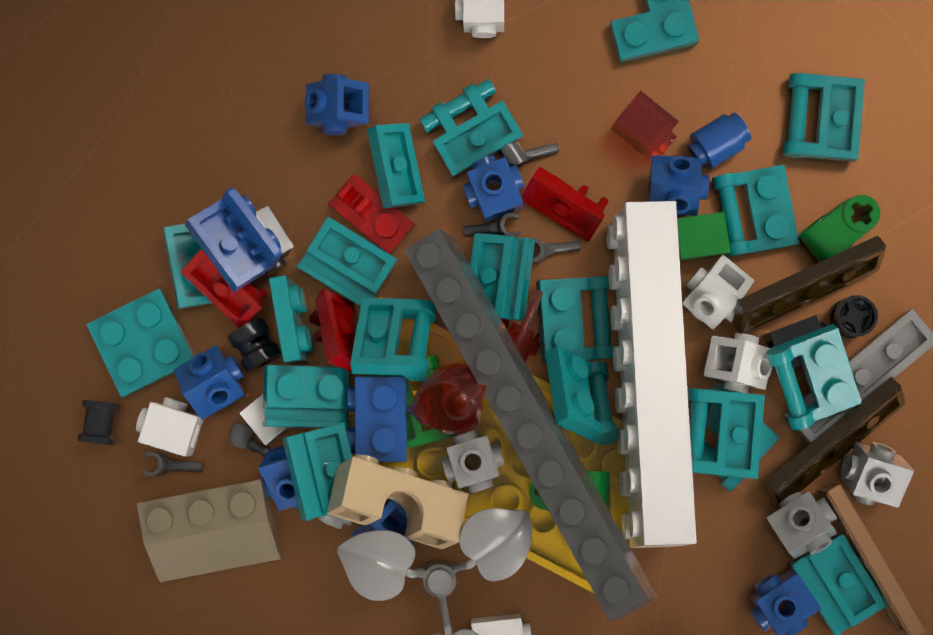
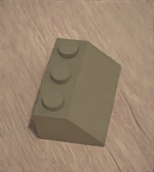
(209, 530)

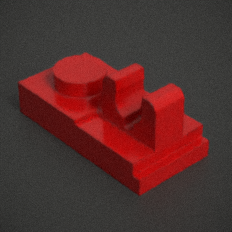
(564, 204)
(364, 210)
(236, 306)
(338, 327)

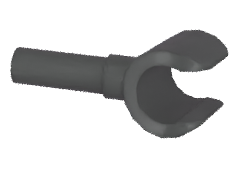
(516, 156)
(493, 227)
(551, 249)
(242, 436)
(166, 464)

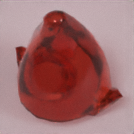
(449, 399)

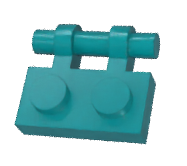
(475, 138)

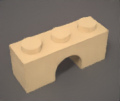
(431, 507)

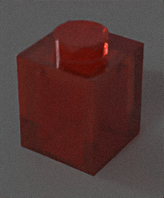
(646, 126)

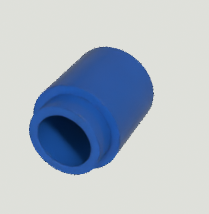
(719, 140)

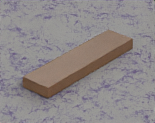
(872, 561)

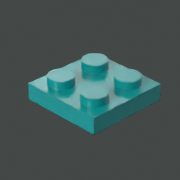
(288, 305)
(141, 342)

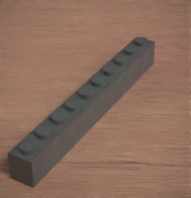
(531, 427)

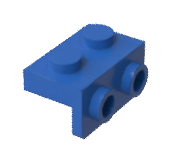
(235, 239)
(379, 418)

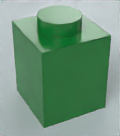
(702, 237)

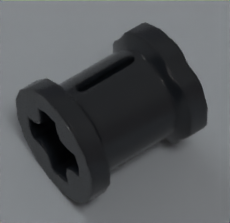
(98, 422)

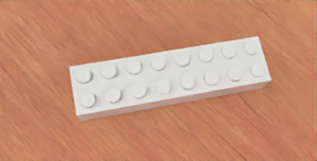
(652, 376)

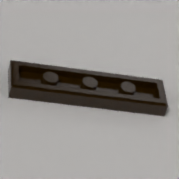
(808, 285)
(836, 441)

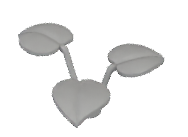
(491, 537)

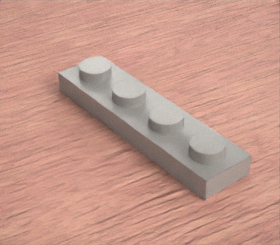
(878, 361)

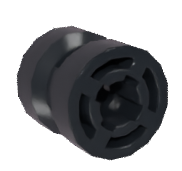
(860, 314)
(258, 354)

